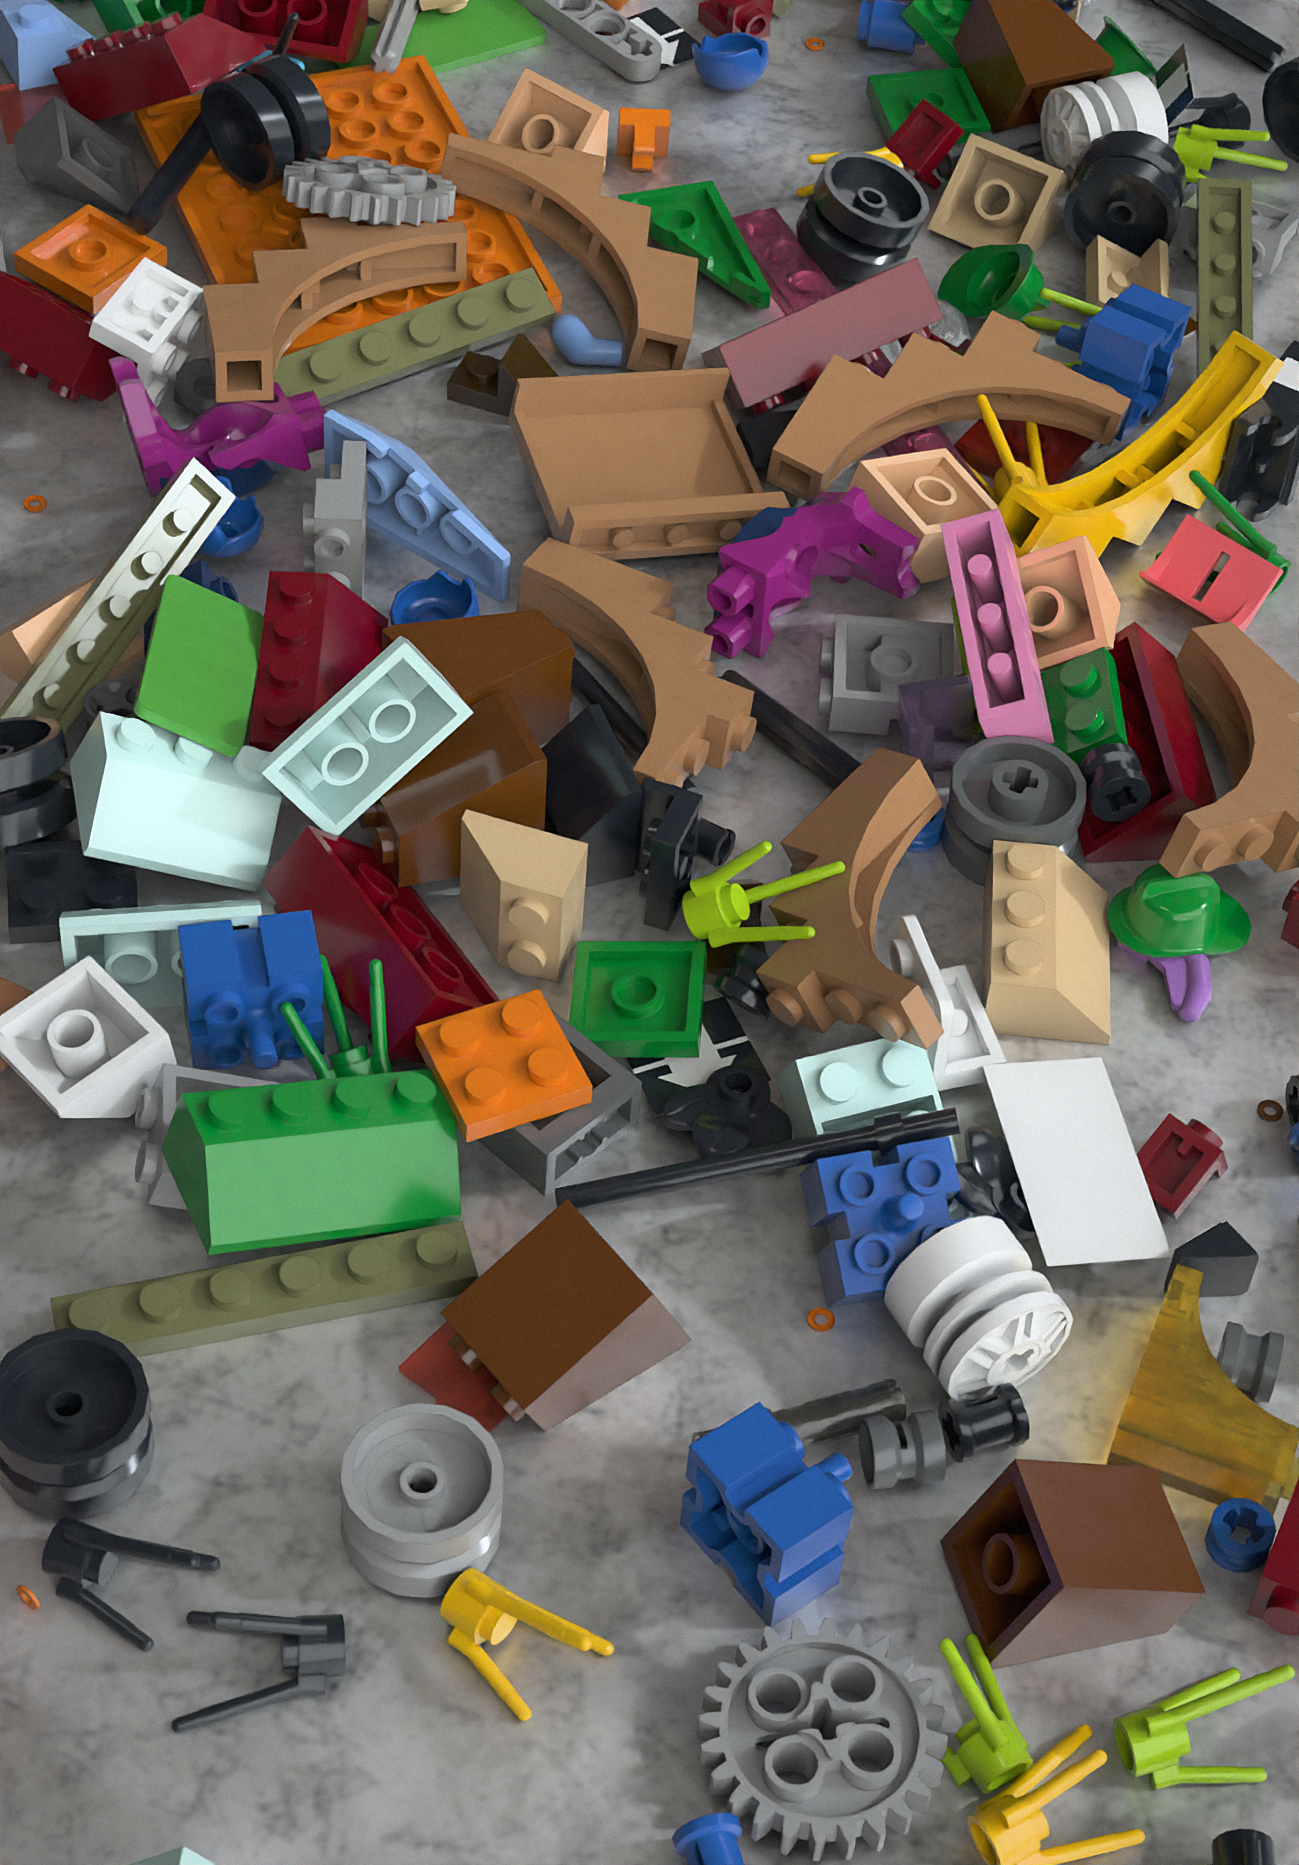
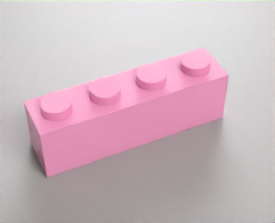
(996, 628)

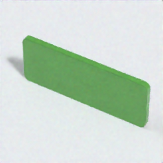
(464, 36)
(200, 666)

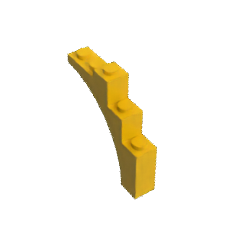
(1137, 485)

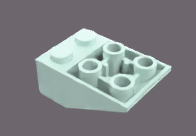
(857, 1083)

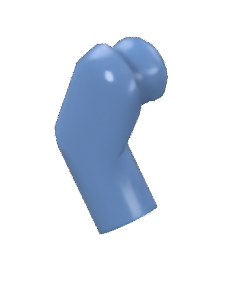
(581, 346)

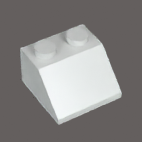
(85, 1044)

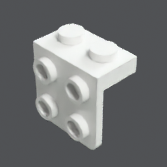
(968, 1034)

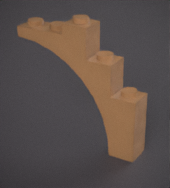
(607, 236)
(294, 288)
(931, 385)
(660, 663)
(1256, 723)
(837, 971)

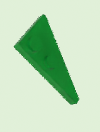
(698, 225)

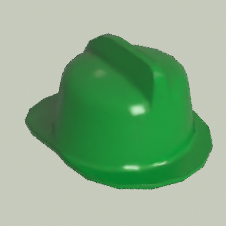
(1123, 51)
(995, 280)
(1177, 916)

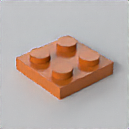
(87, 257)
(503, 1065)

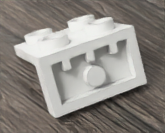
(151, 324)

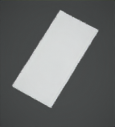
(1076, 1162)

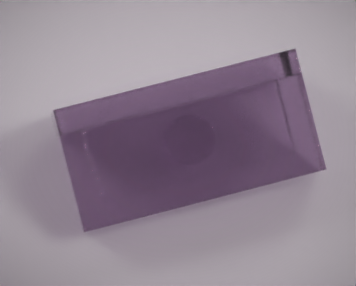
(936, 721)

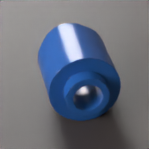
(885, 27)

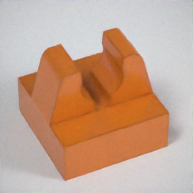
(643, 136)

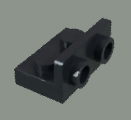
(666, 848)
(59, 879)

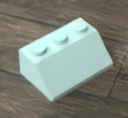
(366, 737)
(173, 803)
(143, 943)

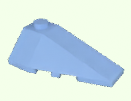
(35, 40)
(418, 509)

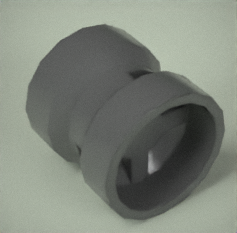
(902, 1450)

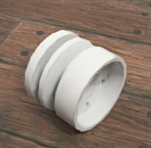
(1085, 111)
(977, 1308)

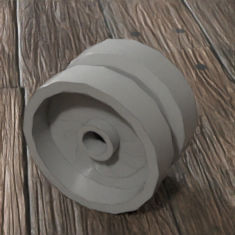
(421, 1498)

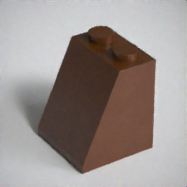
(1021, 53)
(498, 654)
(483, 767)
(560, 1321)
(1069, 1560)

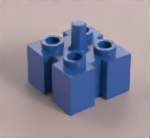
(1130, 348)
(237, 986)
(877, 1213)
(768, 1512)

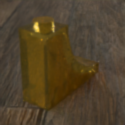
(1195, 1421)

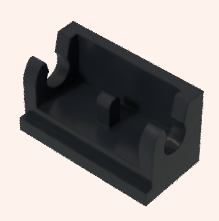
(1263, 456)

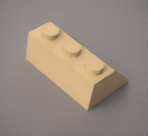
(1044, 946)

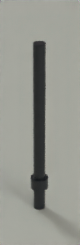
(882, 1135)

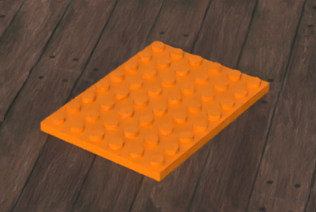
(372, 116)

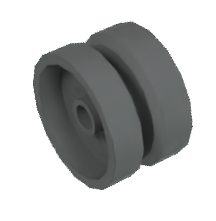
(1010, 793)

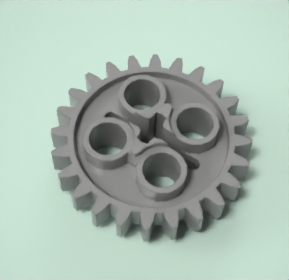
(369, 190)
(839, 1797)

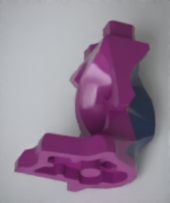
(230, 439)
(786, 548)

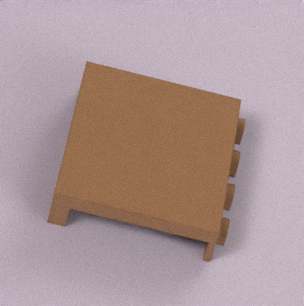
(637, 461)

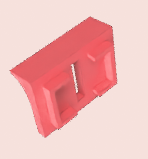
(1191, 559)

